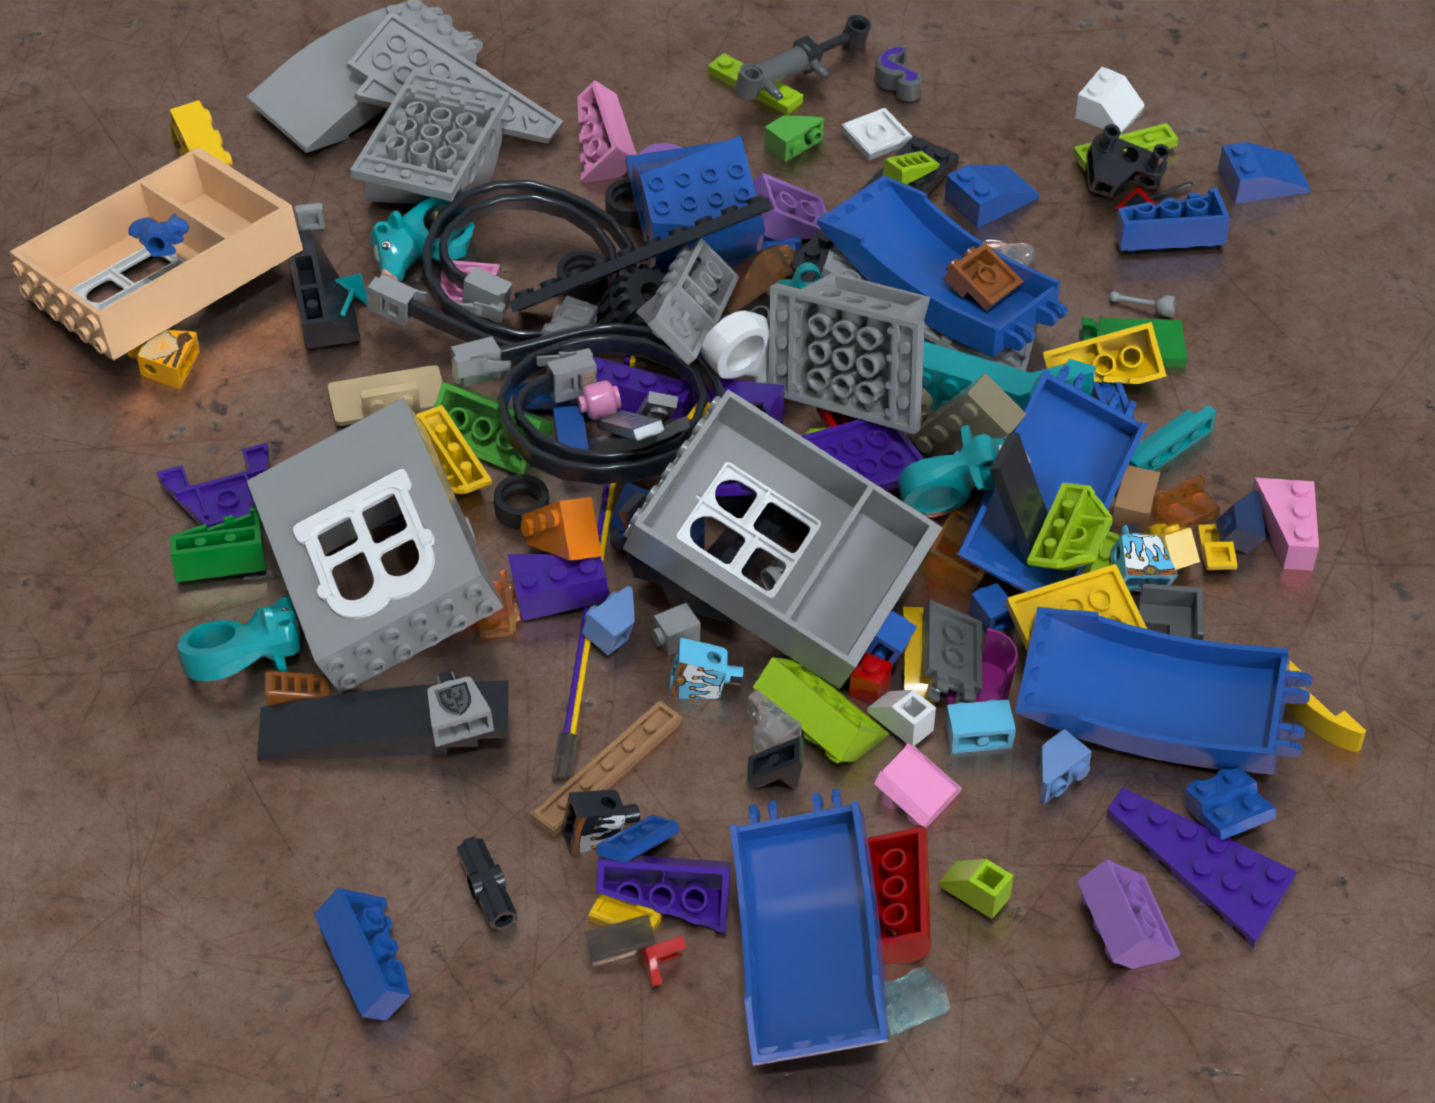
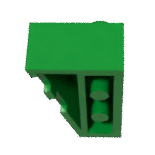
(219, 549)

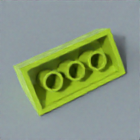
(821, 709)

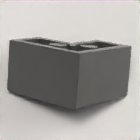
(1173, 609)

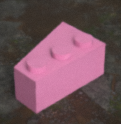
(1290, 520)

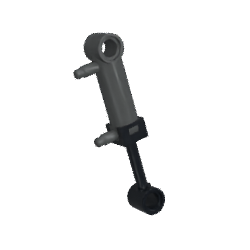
(803, 58)

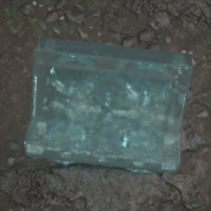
(915, 999)

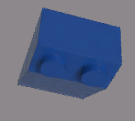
(1260, 172)
(987, 192)

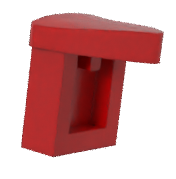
(659, 953)

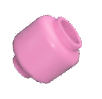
(599, 400)

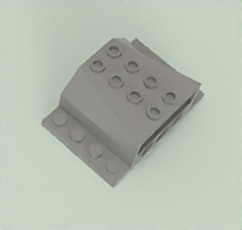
(433, 141)
(850, 348)

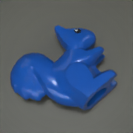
(159, 236)

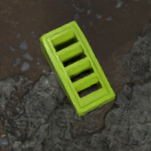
(909, 166)

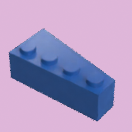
(1174, 223)

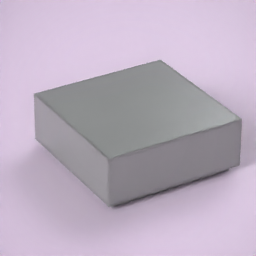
(310, 216)

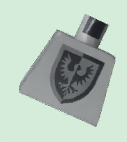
(457, 709)

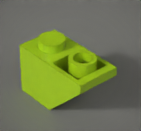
(979, 885)

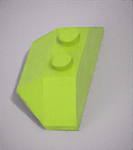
(1072, 530)

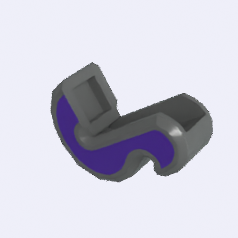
(894, 76)

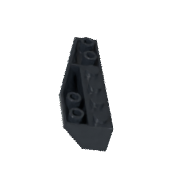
(320, 297)

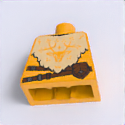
(167, 356)

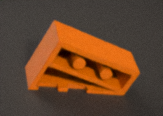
(564, 529)

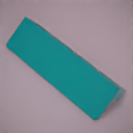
(1173, 438)

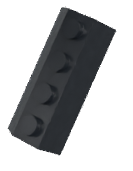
(771, 523)

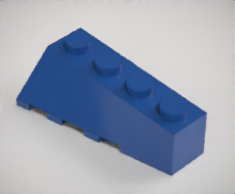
(364, 951)

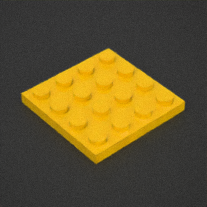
(1094, 591)

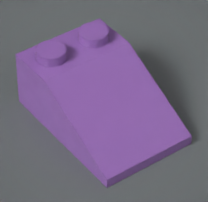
(794, 210)

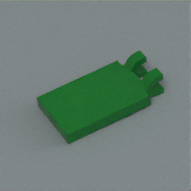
(1167, 332)

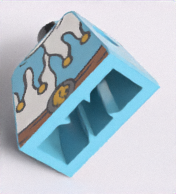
(1142, 559)
(701, 671)

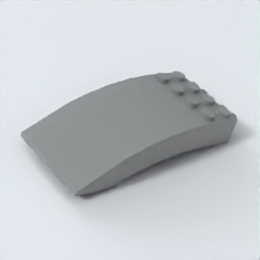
(315, 92)

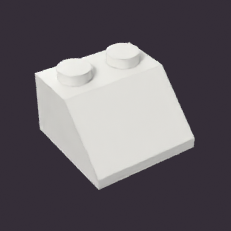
(1108, 100)

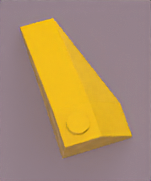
(1120, 356)

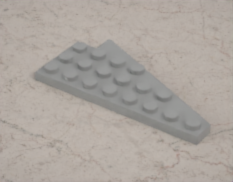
(400, 47)

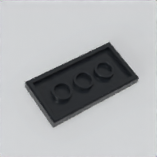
(1019, 493)

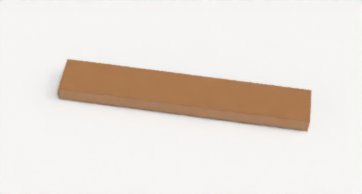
(610, 763)

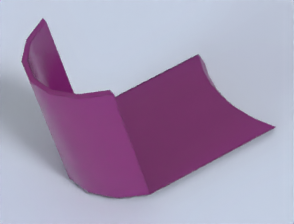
(998, 668)

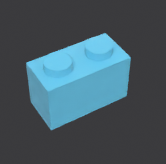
(980, 726)

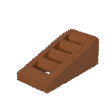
(278, 685)

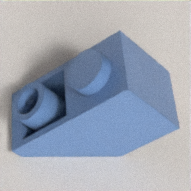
(611, 622)
(1062, 763)

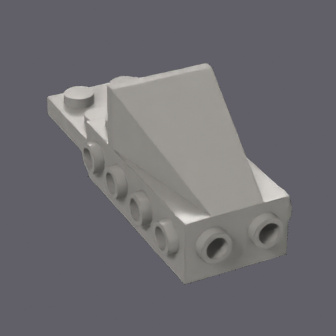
(690, 299)

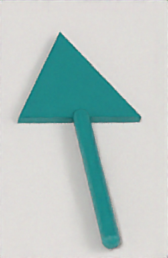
(356, 287)

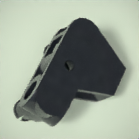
(1113, 169)

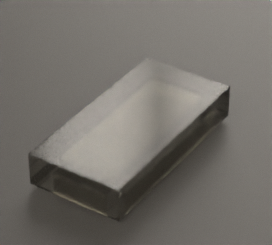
(620, 940)

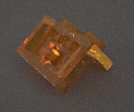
(1185, 504)
(502, 621)

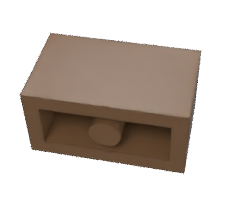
(1134, 498)

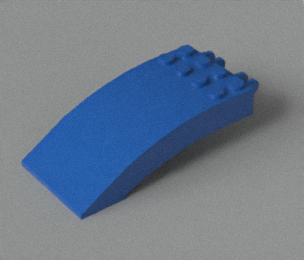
(908, 242)
(1067, 441)
(1161, 692)
(809, 932)

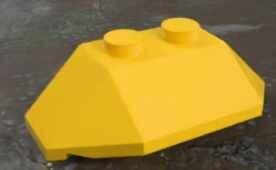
(454, 453)

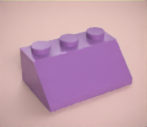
(1127, 916)

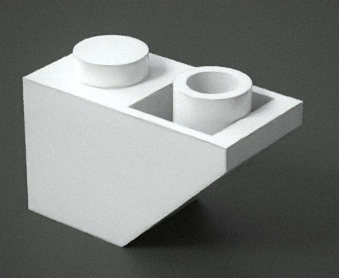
(905, 715)

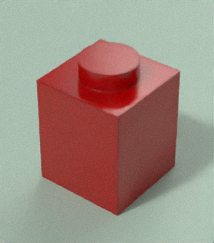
(870, 679)

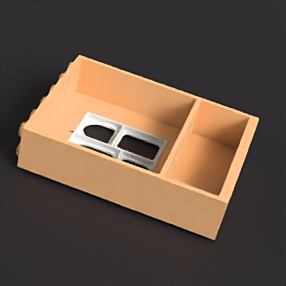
(231, 239)

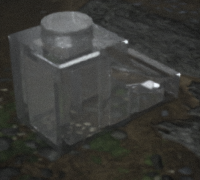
(771, 722)

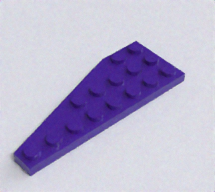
(864, 446)

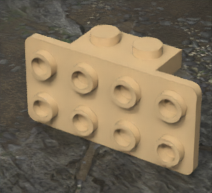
(363, 396)

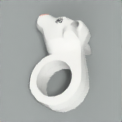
(739, 347)

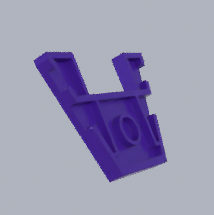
(219, 497)

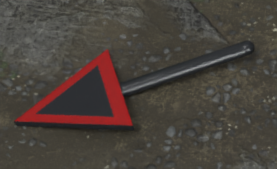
(1139, 196)

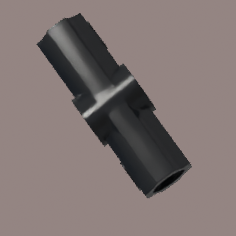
(487, 883)

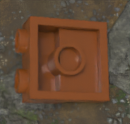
(982, 276)

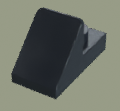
(778, 762)

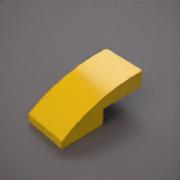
(1215, 554)

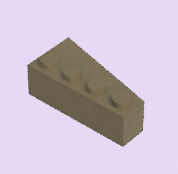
(980, 406)

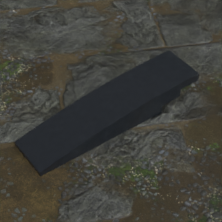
(367, 724)

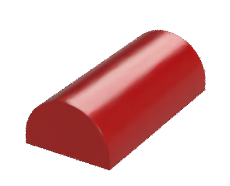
(902, 893)

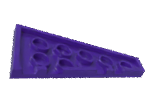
(1218, 872)

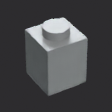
(673, 625)

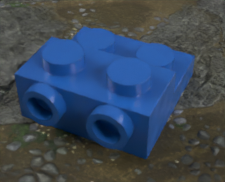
(1228, 803)

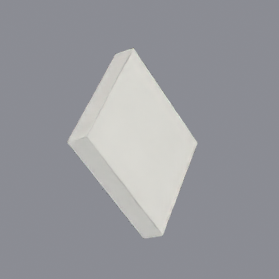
(876, 134)

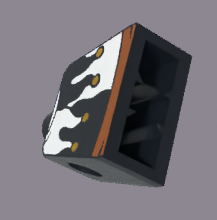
(594, 818)

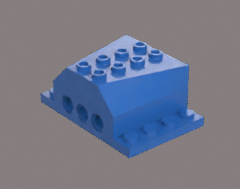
(691, 183)

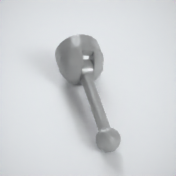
(1163, 305)

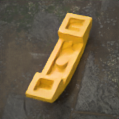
(913, 655)
(1338, 729)

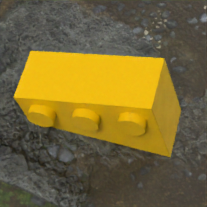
(193, 129)

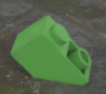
(793, 135)

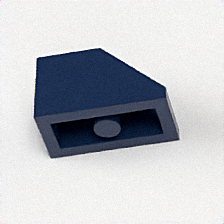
(1243, 523)

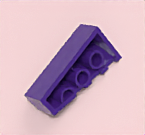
(636, 383)
(671, 886)

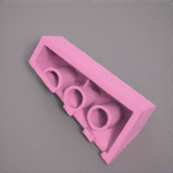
(603, 134)

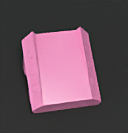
(916, 786)

